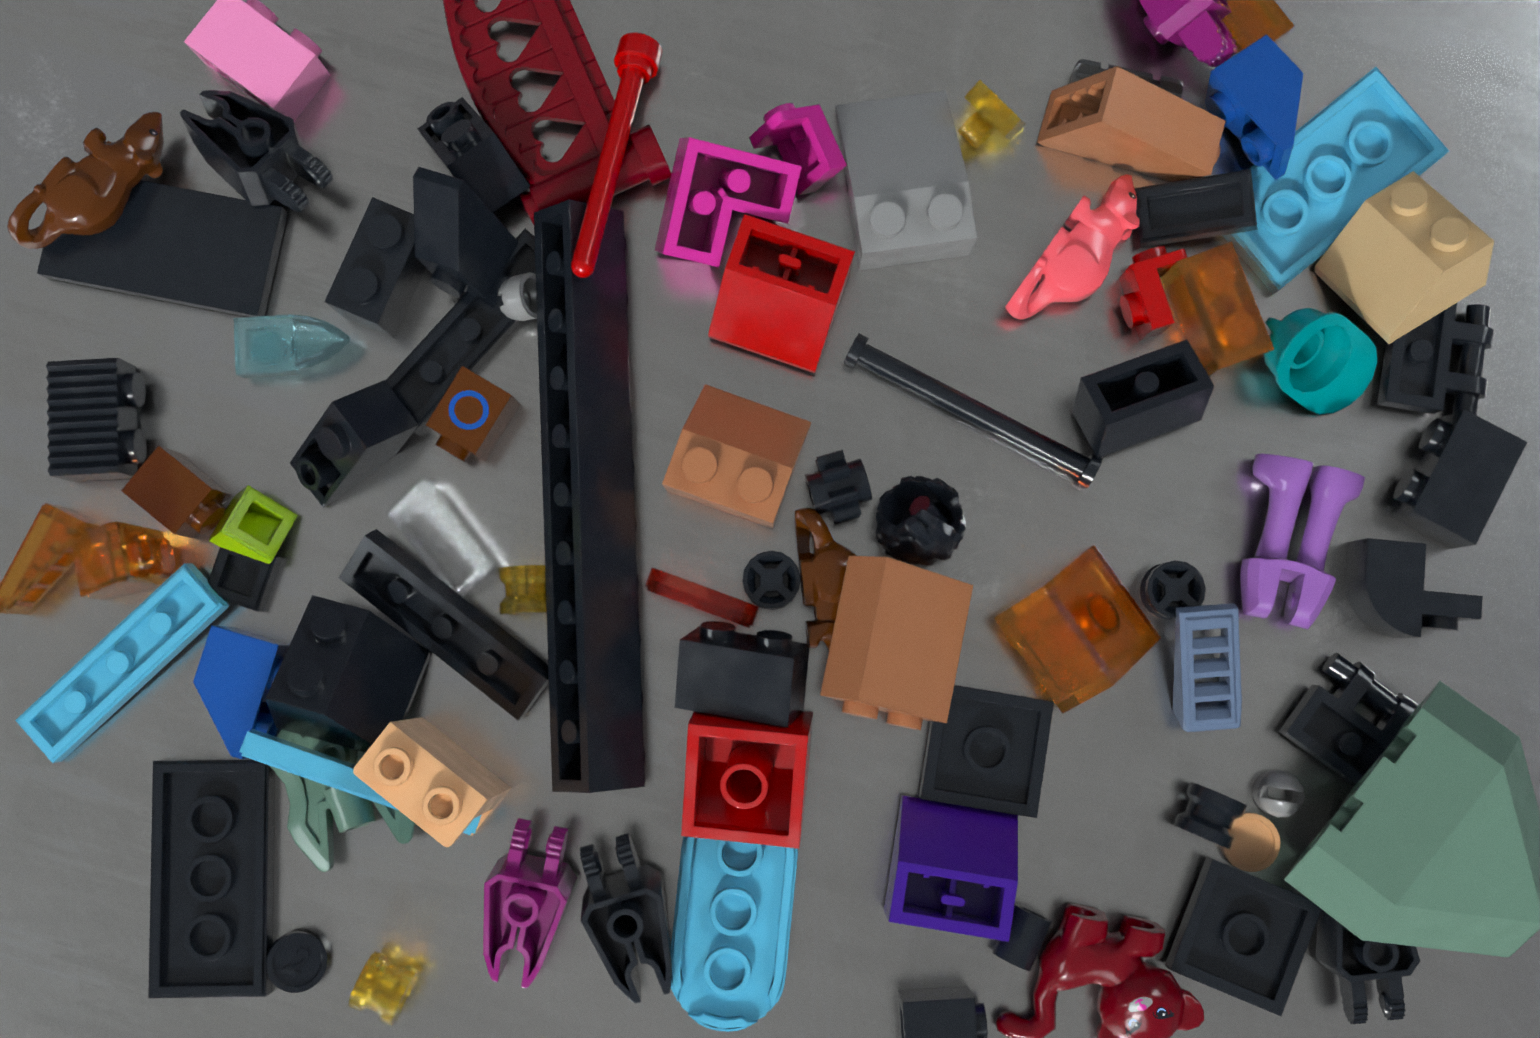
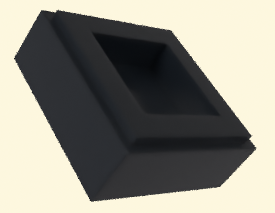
(243, 579)

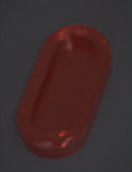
(701, 598)

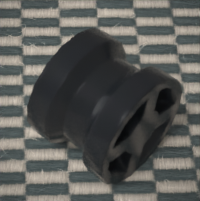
(770, 567)
(1180, 583)
(1210, 815)

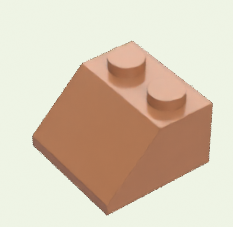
(736, 456)

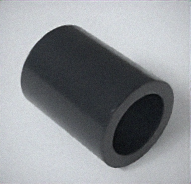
(1025, 939)

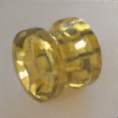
(523, 590)
(383, 988)

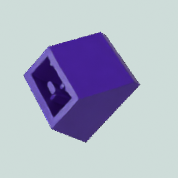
(953, 869)

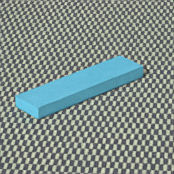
(122, 663)
(313, 766)

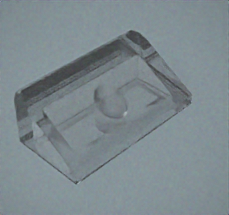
(444, 538)

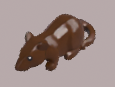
(92, 192)
(820, 574)

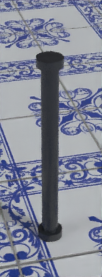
(973, 411)

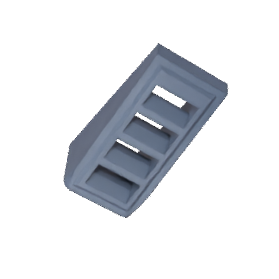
(1211, 703)

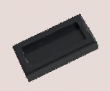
(1196, 208)

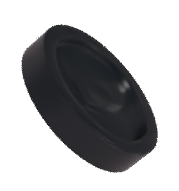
(296, 962)

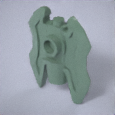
(316, 804)

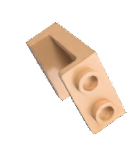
(430, 779)

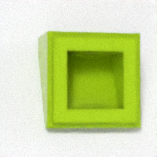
(253, 525)

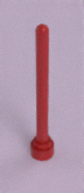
(636, 63)

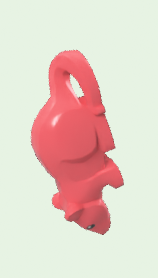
(1079, 259)

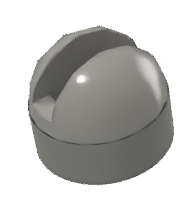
(519, 297)
(1278, 807)

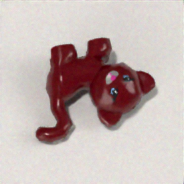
(1133, 995)

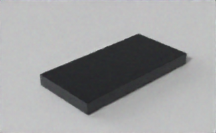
(178, 250)
(211, 878)

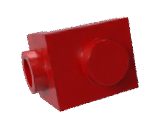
(1144, 298)

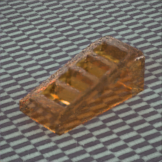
(42, 557)

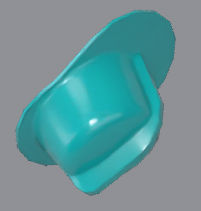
(1320, 359)

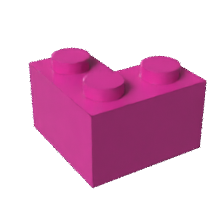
(709, 185)

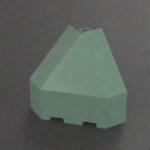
(1434, 838)

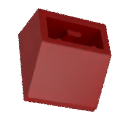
(780, 293)

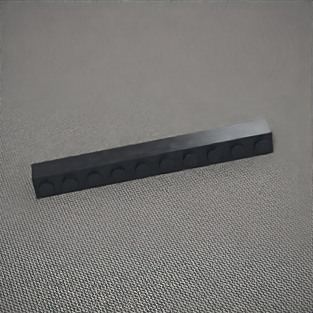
(588, 508)

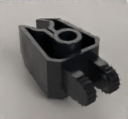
(254, 149)
(627, 918)
(1362, 961)

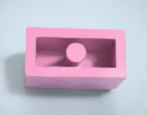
(258, 56)

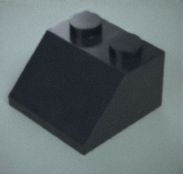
(345, 676)

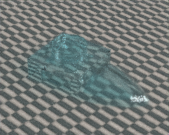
(283, 344)

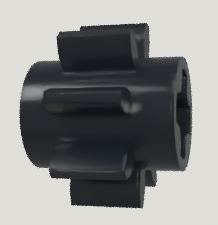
(838, 486)

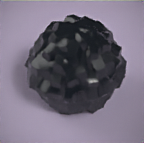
(920, 520)

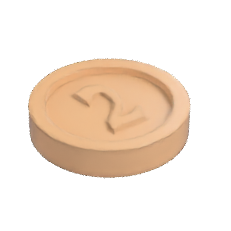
(1254, 843)

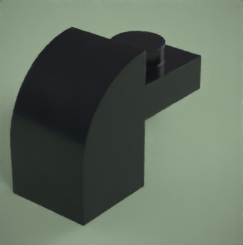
(1389, 595)

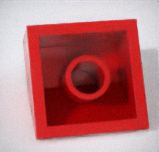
(746, 780)

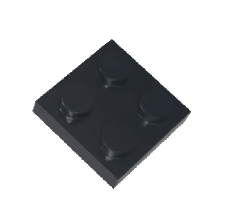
(988, 752)
(1243, 936)

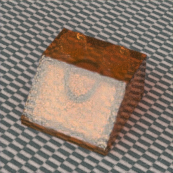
(1078, 630)

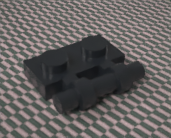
(1418, 363)
(1338, 734)

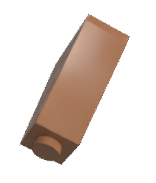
(1132, 127)

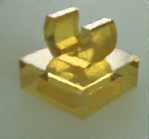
(991, 115)

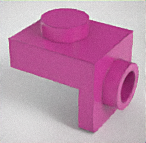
(802, 140)

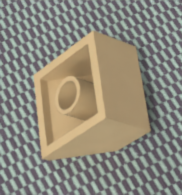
(1406, 258)

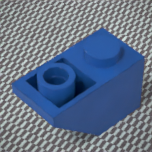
(1259, 101)
(235, 680)

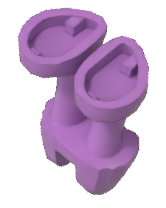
(1308, 582)

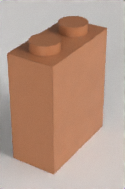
(896, 641)

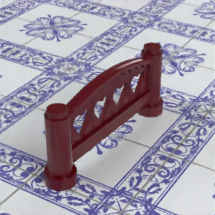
(577, 98)

